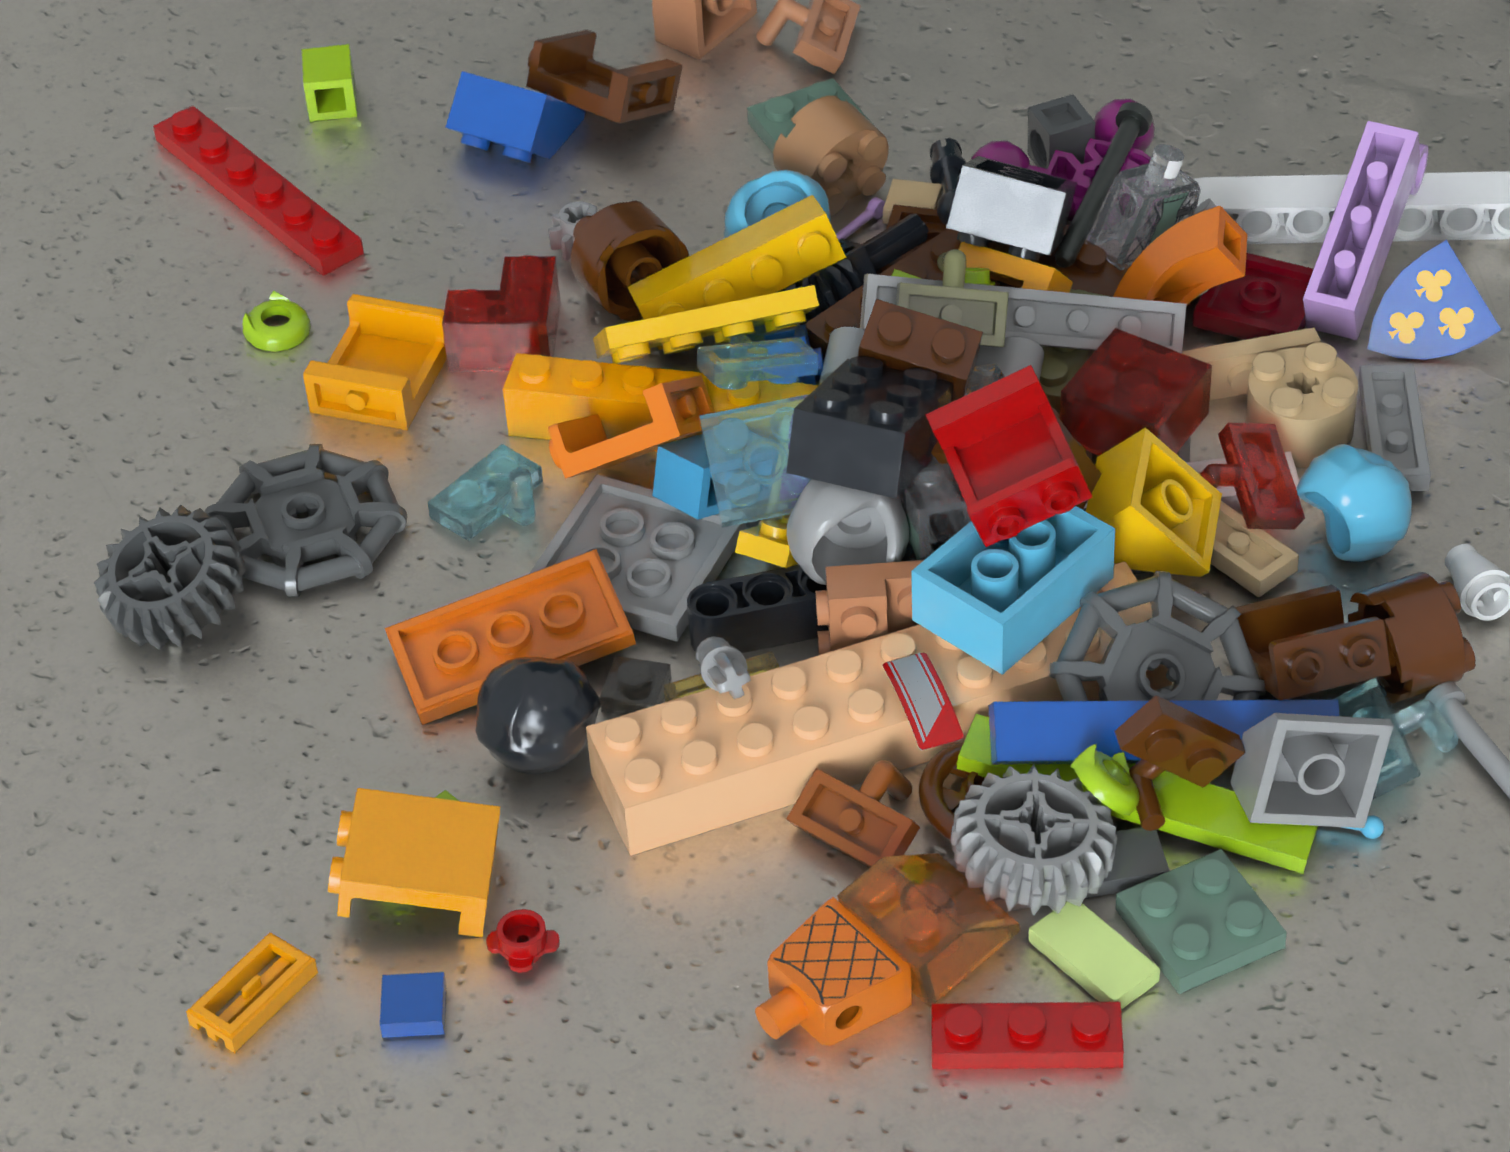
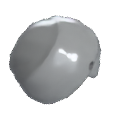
(845, 528)

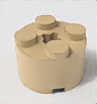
(1306, 396)

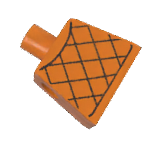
(833, 979)

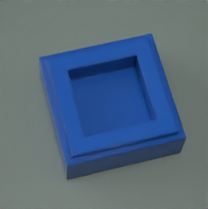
(413, 1004)

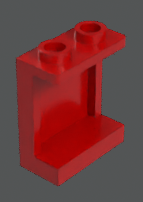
(1009, 456)

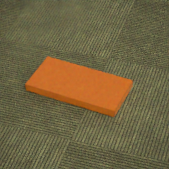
(550, 613)

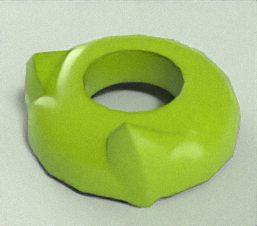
(280, 337)
(1107, 779)

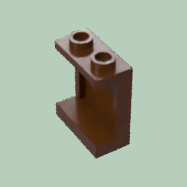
(567, 71)
(1307, 646)

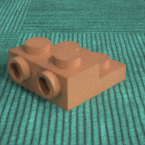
(864, 603)

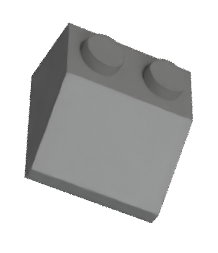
(1311, 769)

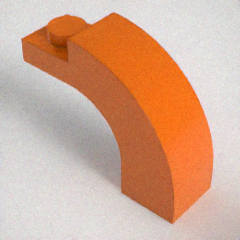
(1188, 259)

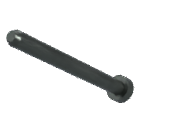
(1132, 122)

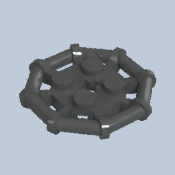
(299, 485)
(1156, 642)

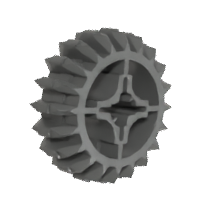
(170, 577)

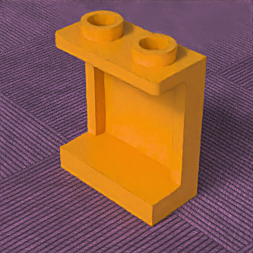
(379, 364)
(417, 854)

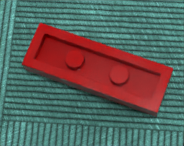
(1027, 1035)

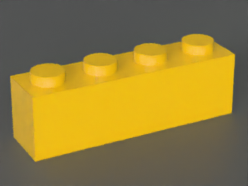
(745, 263)

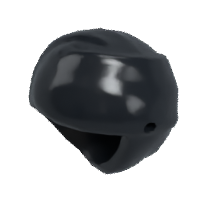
(535, 713)

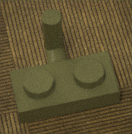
(952, 302)

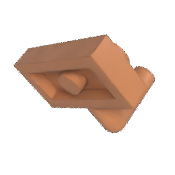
(823, 31)

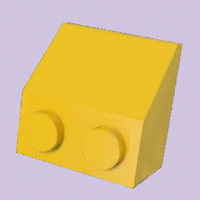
(1158, 507)

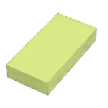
(1094, 955)

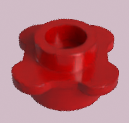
(522, 939)

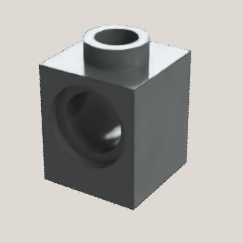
(1058, 126)

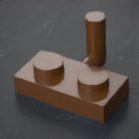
(1175, 742)

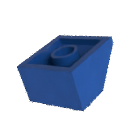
(511, 117)

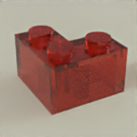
(491, 326)

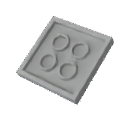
(647, 550)

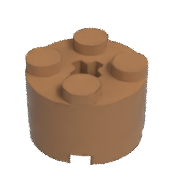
(835, 149)

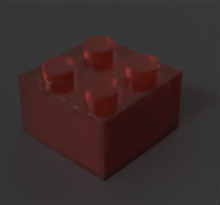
(1134, 387)

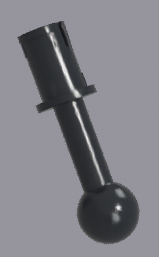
(946, 171)

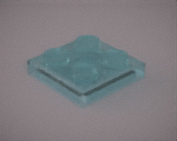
(749, 461)

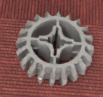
(1033, 839)

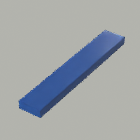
(1063, 729)

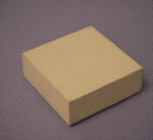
(911, 194)

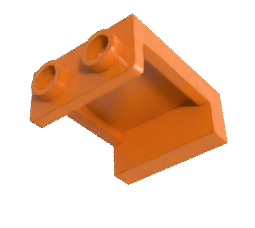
(675, 407)

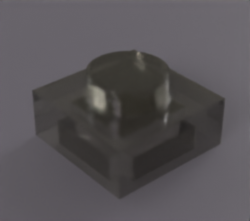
(634, 685)

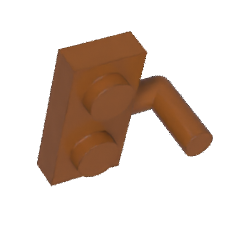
(854, 818)

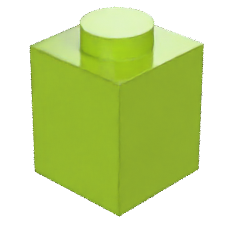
(329, 83)

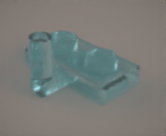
(745, 361)
(492, 487)
(1399, 765)

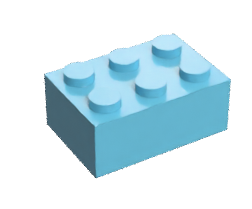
(1014, 592)

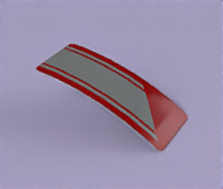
(924, 700)

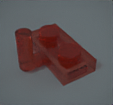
(1259, 476)

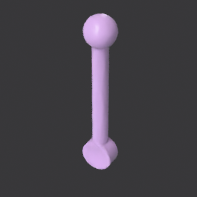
(873, 210)

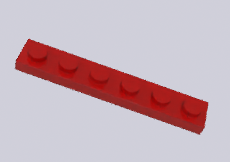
(259, 190)

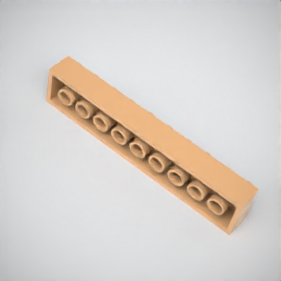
(732, 759)

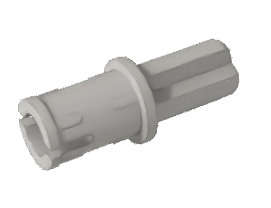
(722, 666)

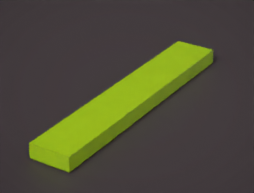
(1190, 811)

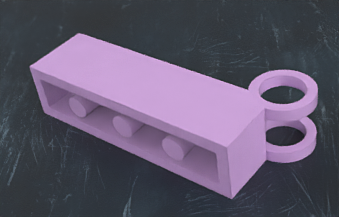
(1353, 254)

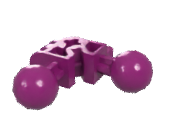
(1066, 164)

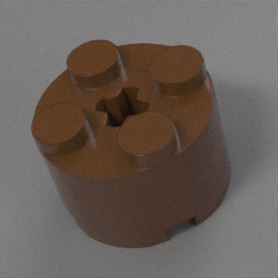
(620, 249)
(1420, 633)

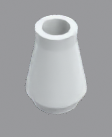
(1479, 583)

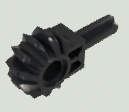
(861, 259)

